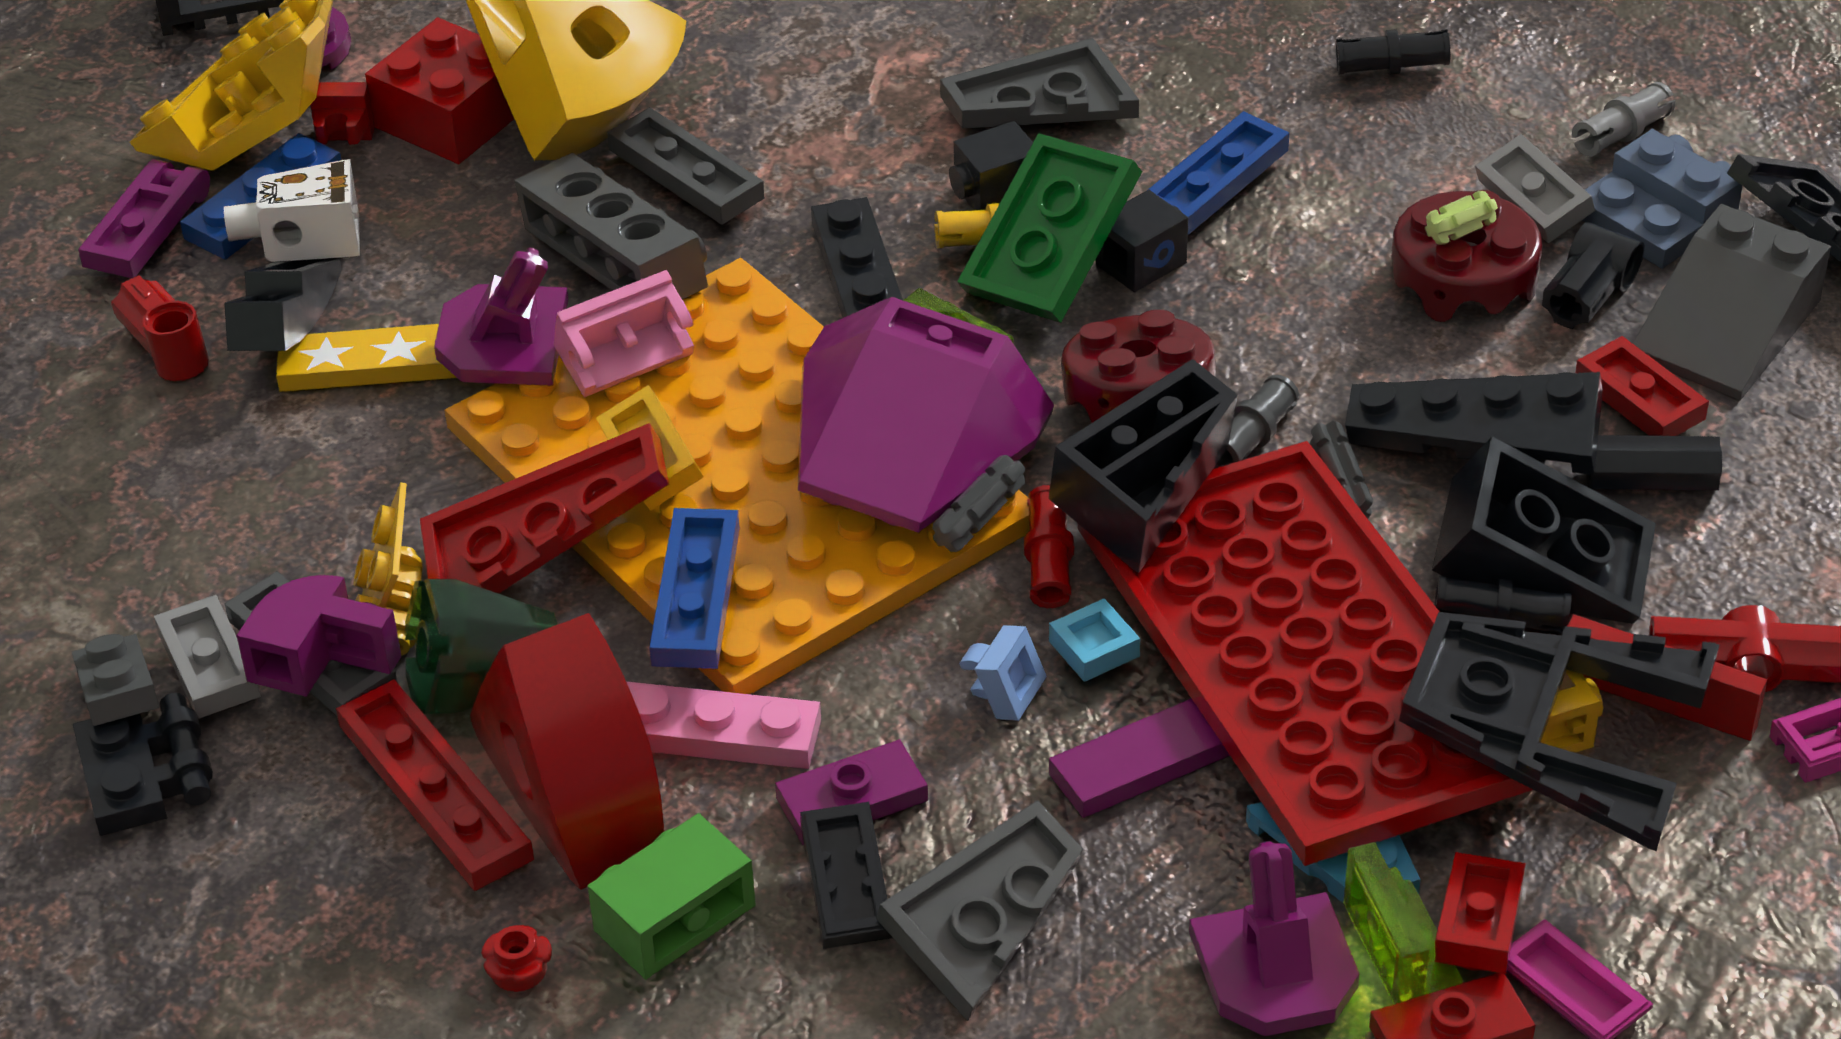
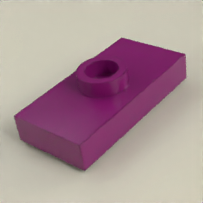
(877, 776)

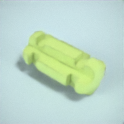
(1461, 217)

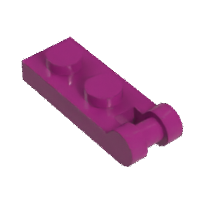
(143, 218)

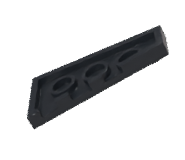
(1797, 193)
(1537, 414)

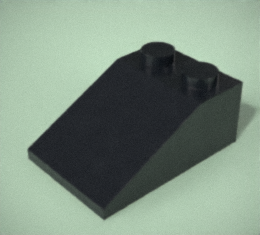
(1544, 534)

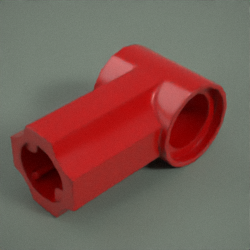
(163, 328)

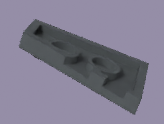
(1041, 88)

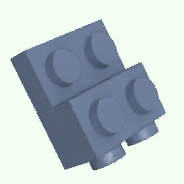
(1661, 194)

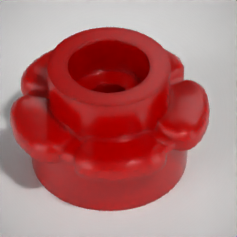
(516, 957)

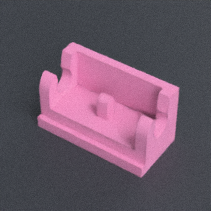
(623, 333)

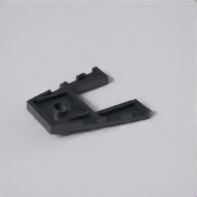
(1493, 691)

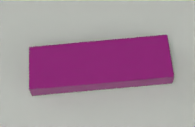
(1136, 758)

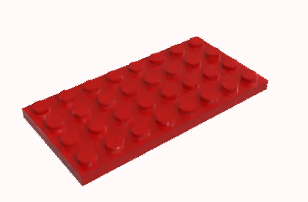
(1300, 653)

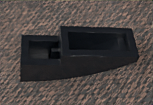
(280, 304)

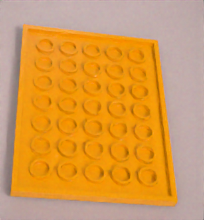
(801, 565)

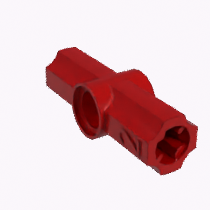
(1760, 644)

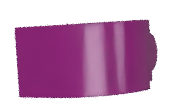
(309, 624)

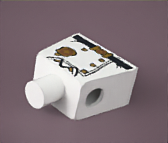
(301, 214)

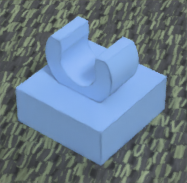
(1006, 671)

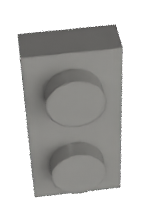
(1535, 185)
(205, 656)

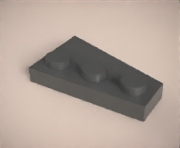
(982, 904)

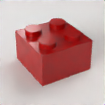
(439, 92)

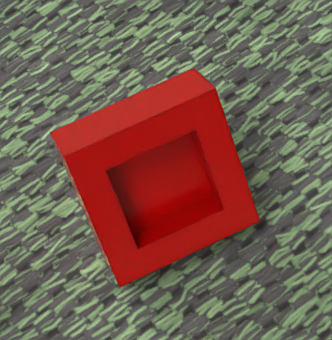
(342, 112)

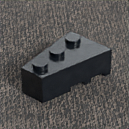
(1144, 461)

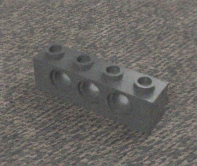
(608, 227)

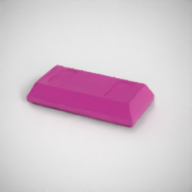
(1574, 983)

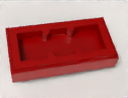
(1465, 1011)

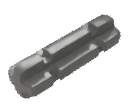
(1332, 447)
(978, 503)

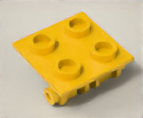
(389, 569)

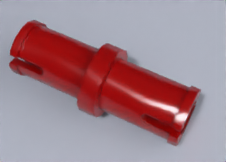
(1048, 550)

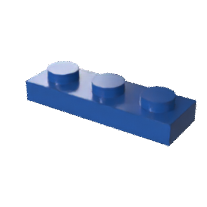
(1222, 167)
(206, 224)
(695, 588)

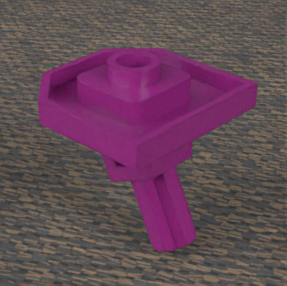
(503, 327)
(1279, 959)

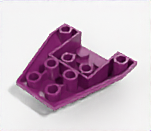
(911, 411)

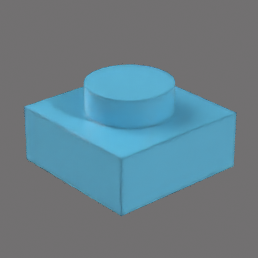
(1094, 639)

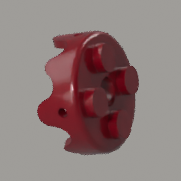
(1447, 275)
(1128, 354)

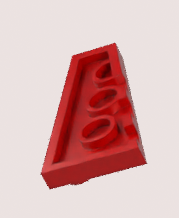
(536, 517)

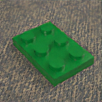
(1049, 227)

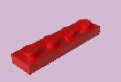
(435, 785)

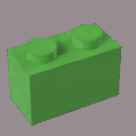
(671, 895)

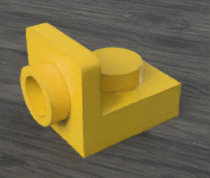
(1574, 714)

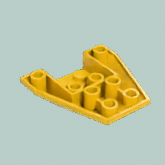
(247, 94)

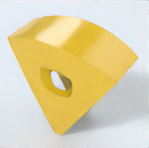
(575, 64)

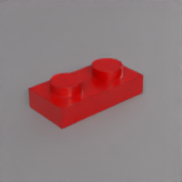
(1644, 389)
(1479, 913)

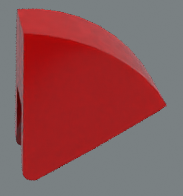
(571, 747)

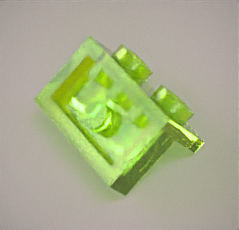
(1394, 927)

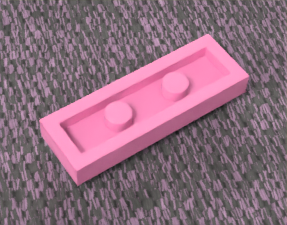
(728, 725)

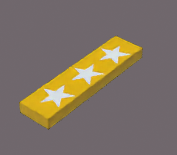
(361, 358)

